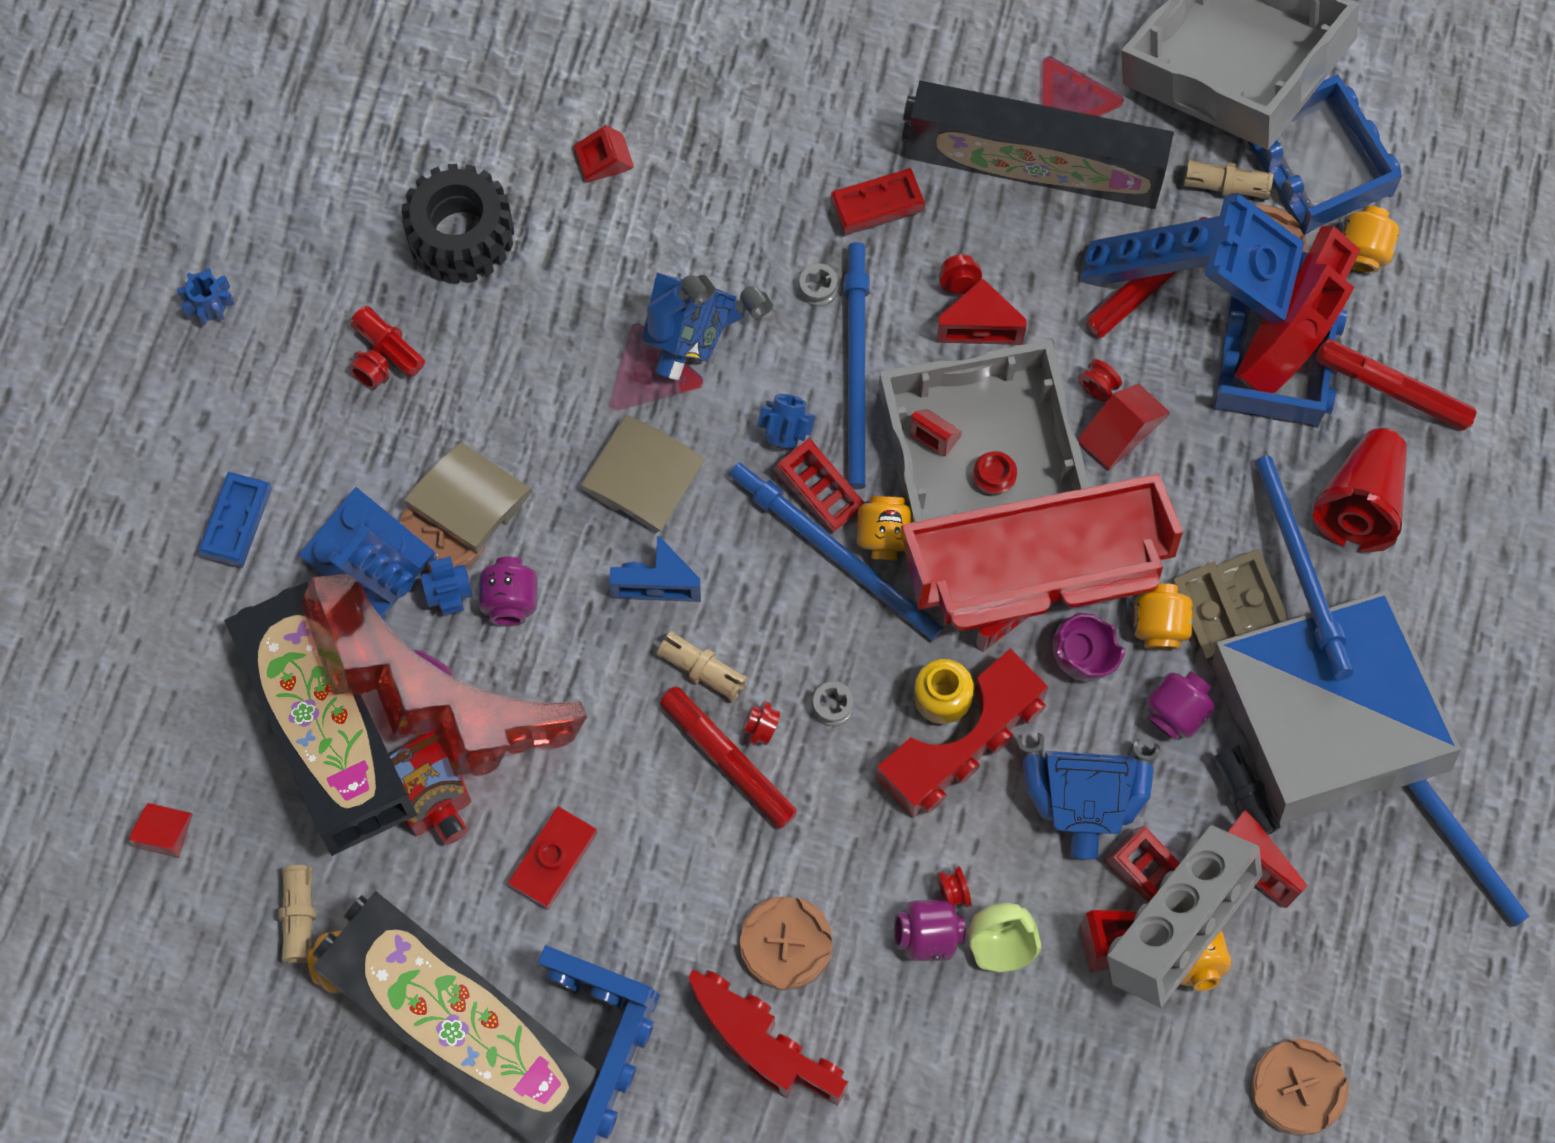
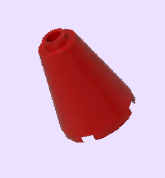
(1366, 494)

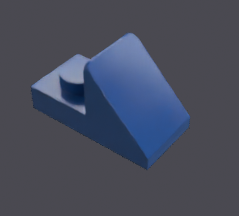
(666, 582)

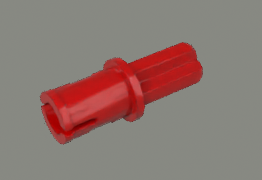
(387, 340)

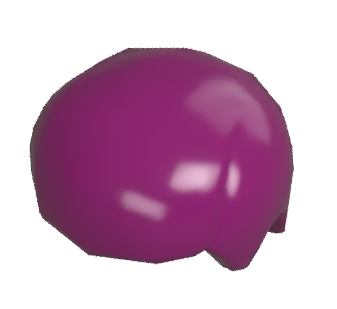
(1087, 647)

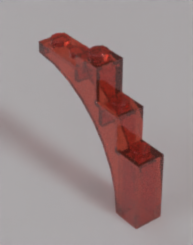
(417, 696)

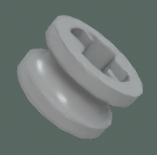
(813, 274)
(842, 694)

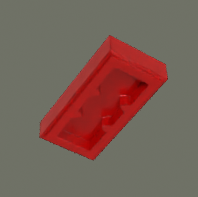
(877, 201)
(552, 857)

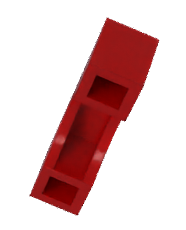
(922, 771)

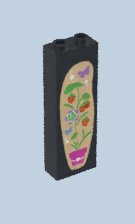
(1036, 144)
(323, 735)
(453, 1018)

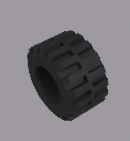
(452, 193)

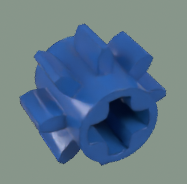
(211, 306)
(786, 420)
(446, 585)

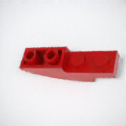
(1314, 306)
(745, 1032)

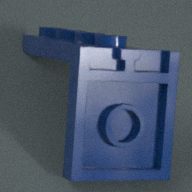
(1241, 248)
(370, 548)
(632, 1032)

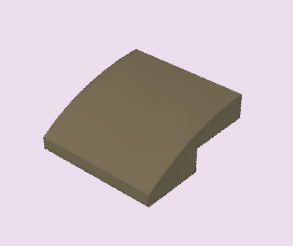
(642, 472)
(467, 496)
(1231, 599)

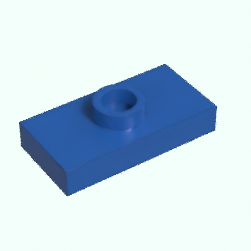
(235, 519)

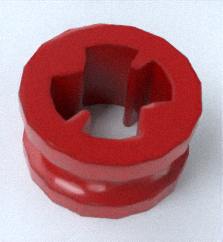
(1100, 380)
(954, 887)

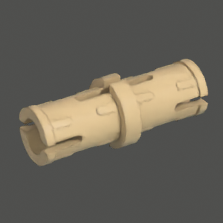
(1228, 179)
(702, 666)
(297, 913)

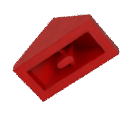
(982, 318)
(1122, 425)
(1099, 931)

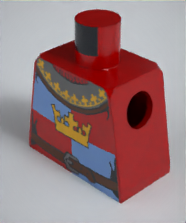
(432, 788)

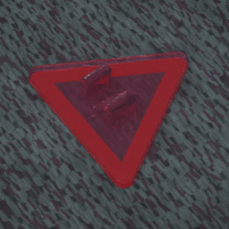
(1074, 91)
(637, 377)

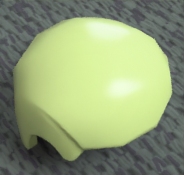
(1003, 937)

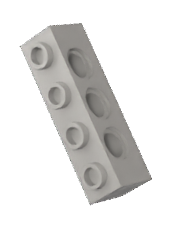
(1184, 915)

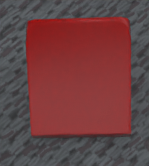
(603, 154)
(934, 431)
(161, 830)

